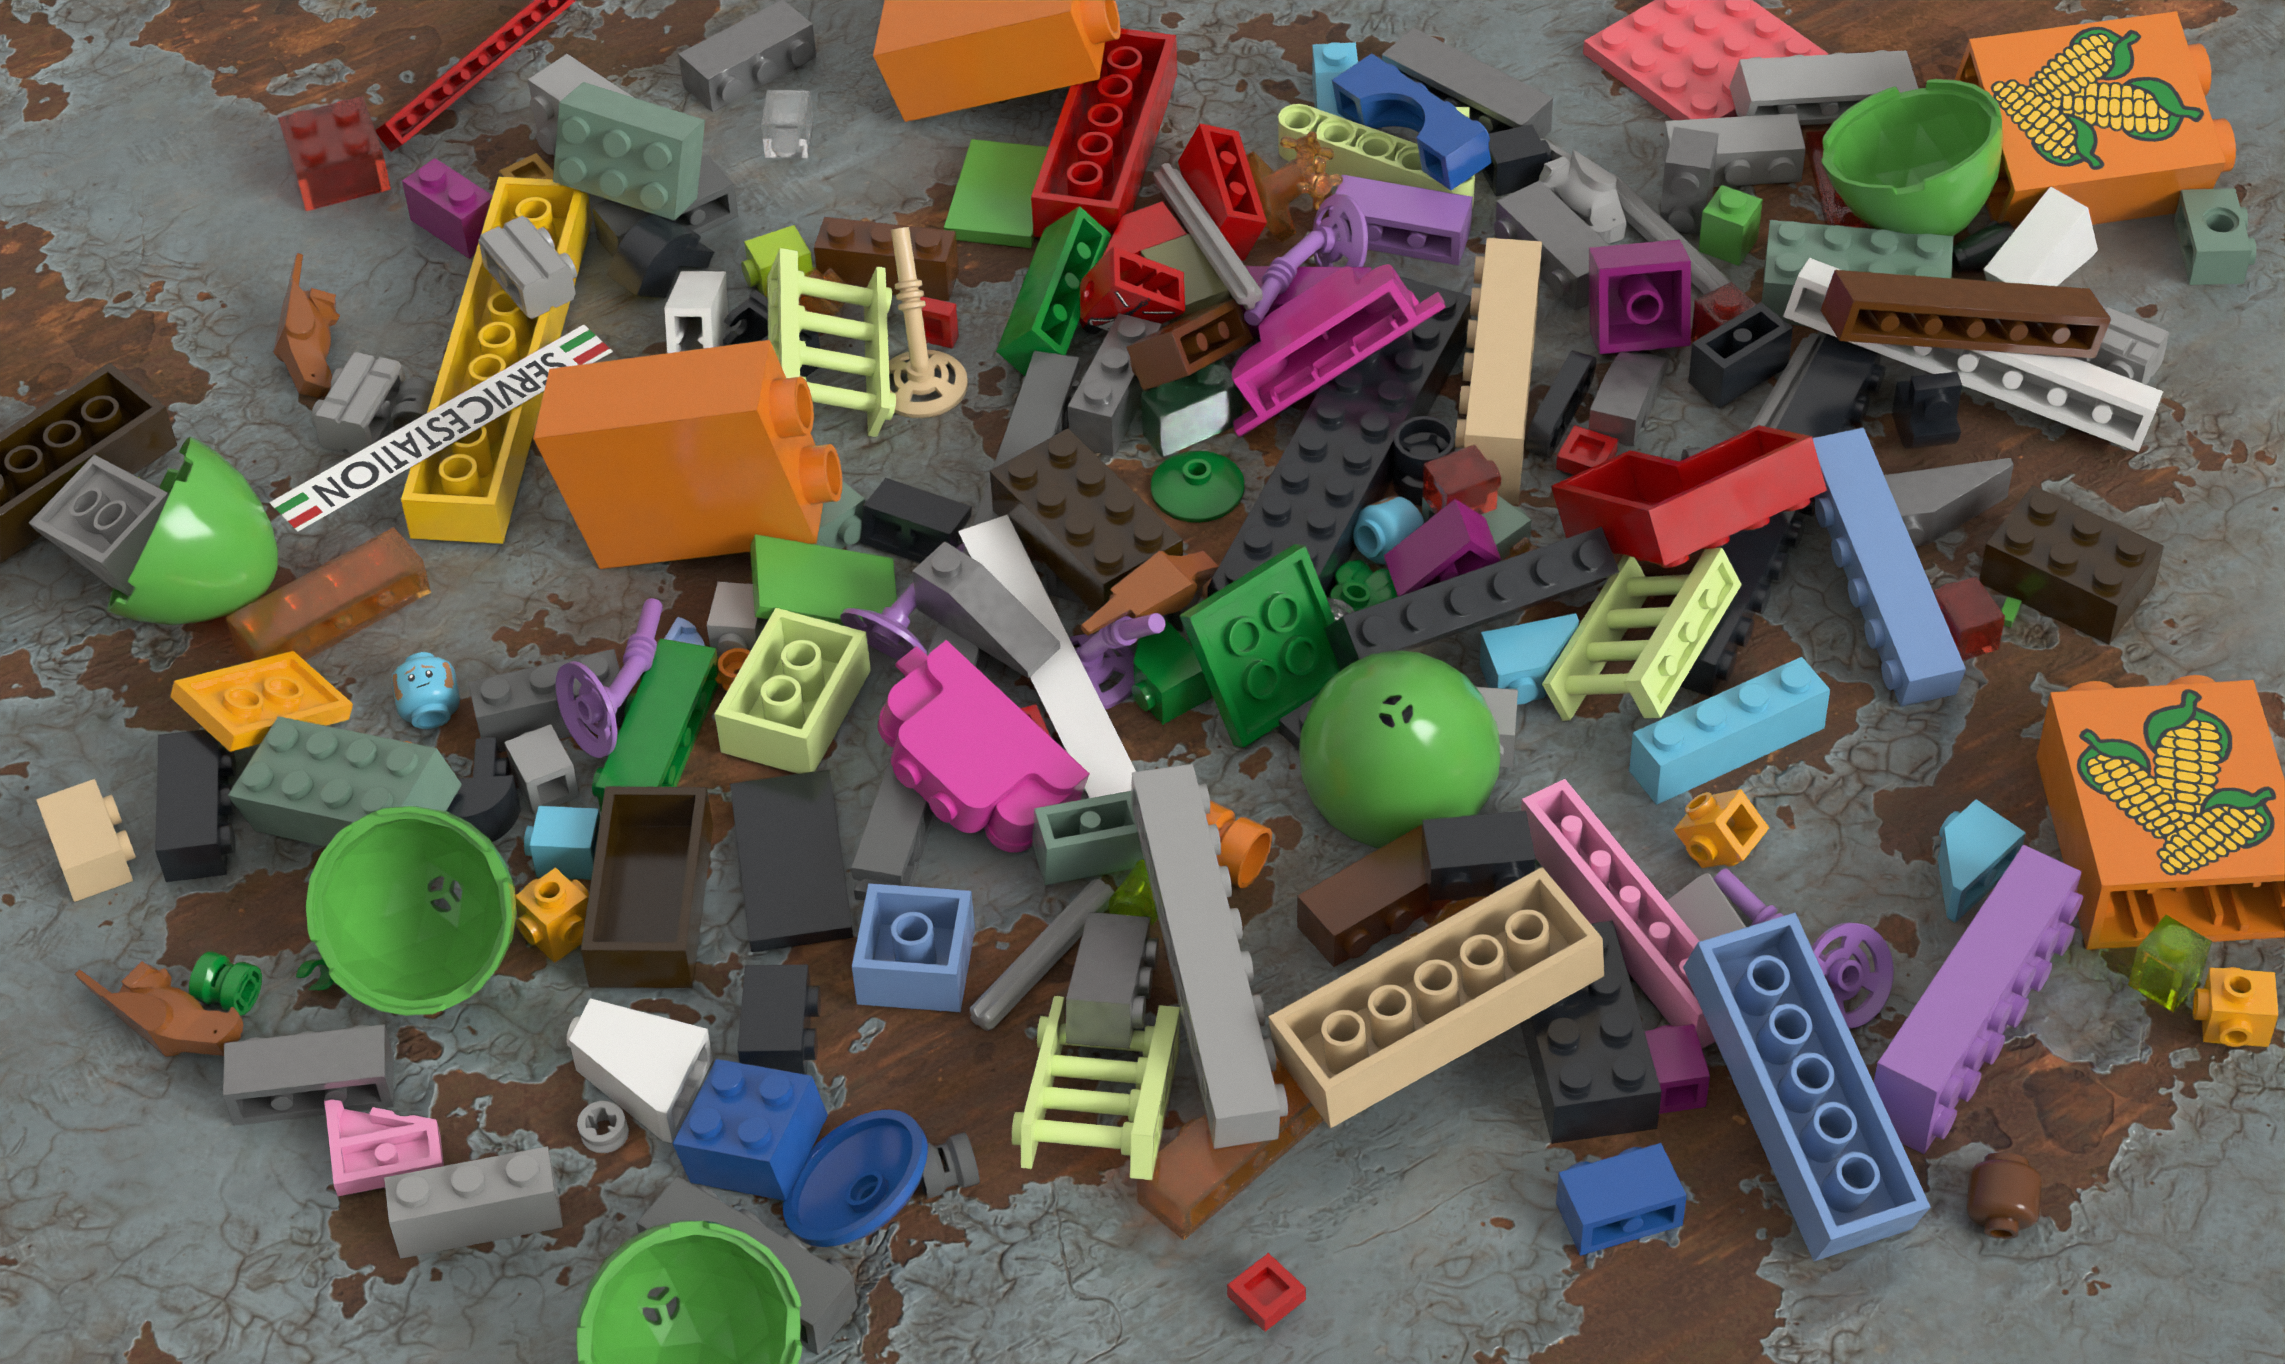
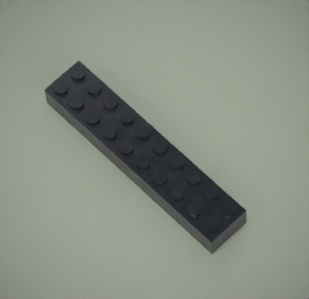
(1345, 447)

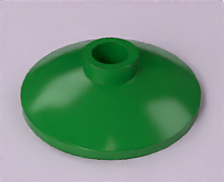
(1197, 486)

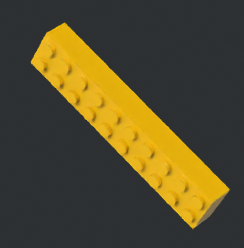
(473, 483)

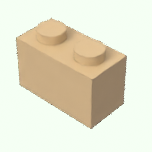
(85, 839)

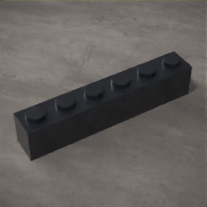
(1473, 598)

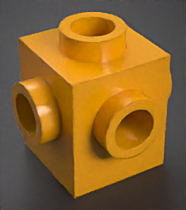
(1720, 828)
(553, 913)
(2237, 1007)

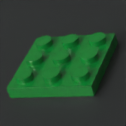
(1264, 643)

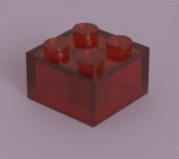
(334, 153)

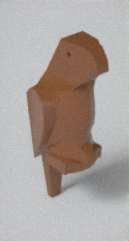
(305, 335)
(1157, 586)
(166, 1014)

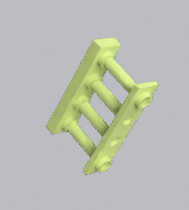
(788, 318)
(1660, 660)
(1144, 1107)

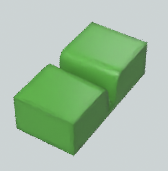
(2010, 610)

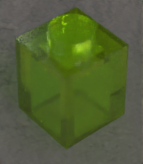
(2169, 963)

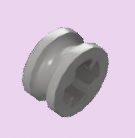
(598, 1112)

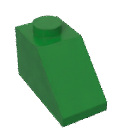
(1168, 675)

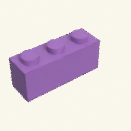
(1411, 219)

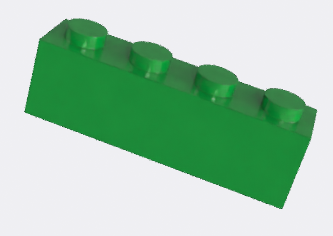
(1050, 293)
(662, 719)

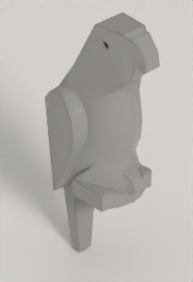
(1586, 191)

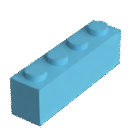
(1728, 730)

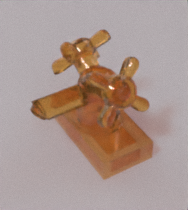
(1291, 180)

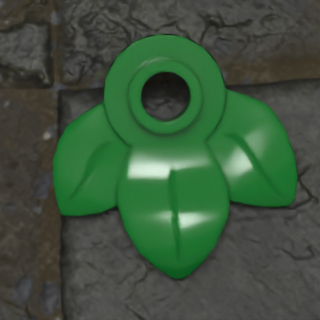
(1361, 586)

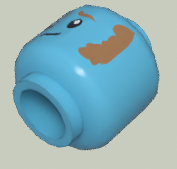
(1385, 526)
(425, 690)

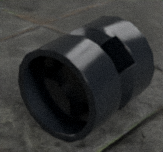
(1417, 443)

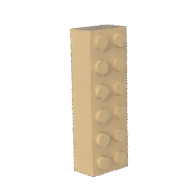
(1501, 357)
(1436, 996)

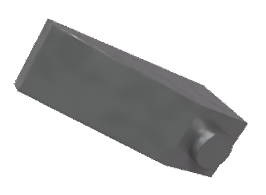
(1947, 497)
(981, 610)

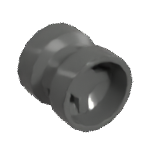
(411, 402)
(958, 1165)

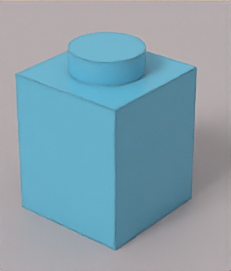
(563, 840)

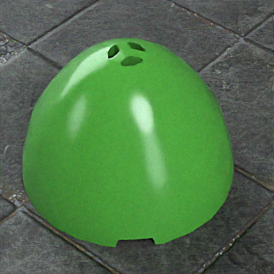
(1917, 157)
(207, 548)
(1387, 779)
(379, 919)
(729, 1301)

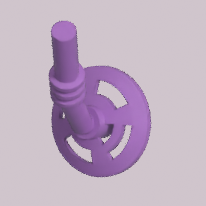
(1326, 243)
(889, 627)
(1114, 636)
(598, 701)
(1842, 974)

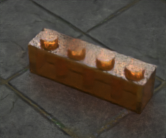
(332, 600)

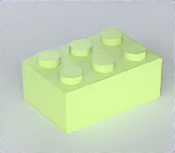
(793, 692)

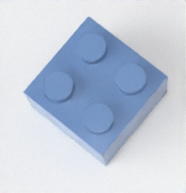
(913, 947)

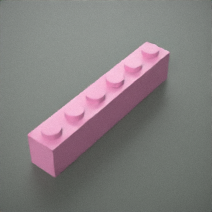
(1612, 887)

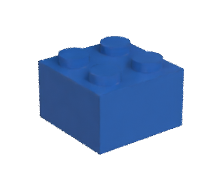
(750, 1129)

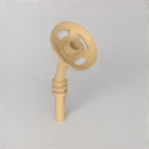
(920, 368)

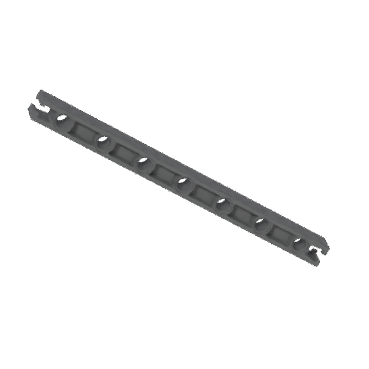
(900, 815)

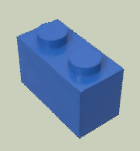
(1620, 1198)

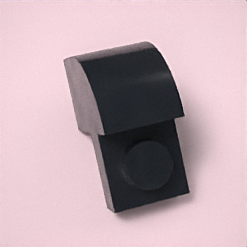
(653, 252)
(1928, 410)
(490, 796)

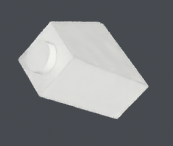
(2047, 244)
(696, 311)
(641, 1062)

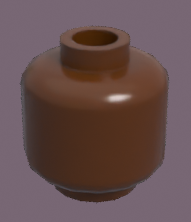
(2004, 1194)

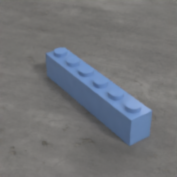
(1884, 572)

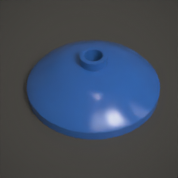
(857, 1179)

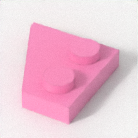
(378, 1146)

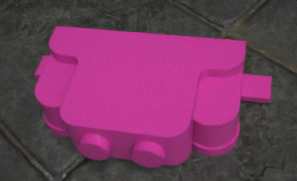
(1324, 336)
(973, 749)

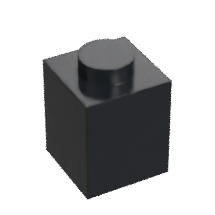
(1515, 159)

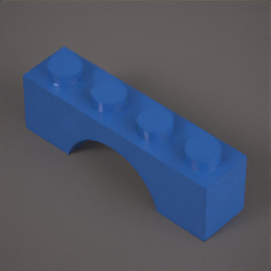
(1381, 96)

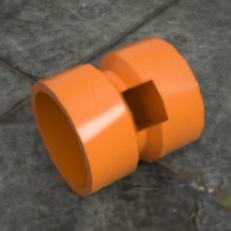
(1243, 844)

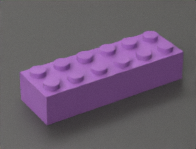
(1977, 997)

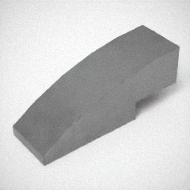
(1627, 395)

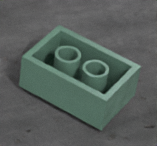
(628, 150)

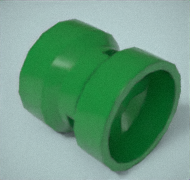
(226, 983)

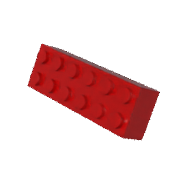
(1107, 133)

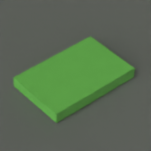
(996, 194)
(818, 579)

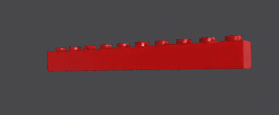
(468, 71)

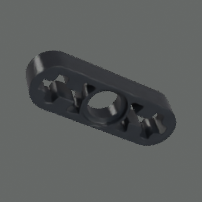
(1560, 404)

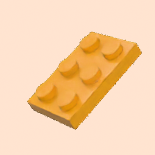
(247, 698)

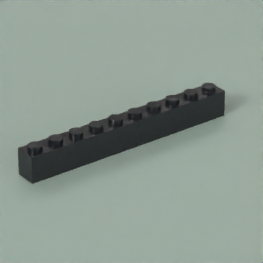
(1824, 404)

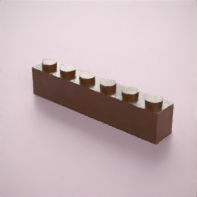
(1964, 314)

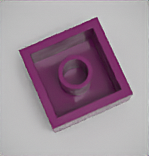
(1640, 296)

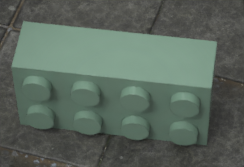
(1847, 249)
(321, 778)

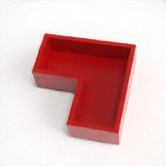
(1674, 507)

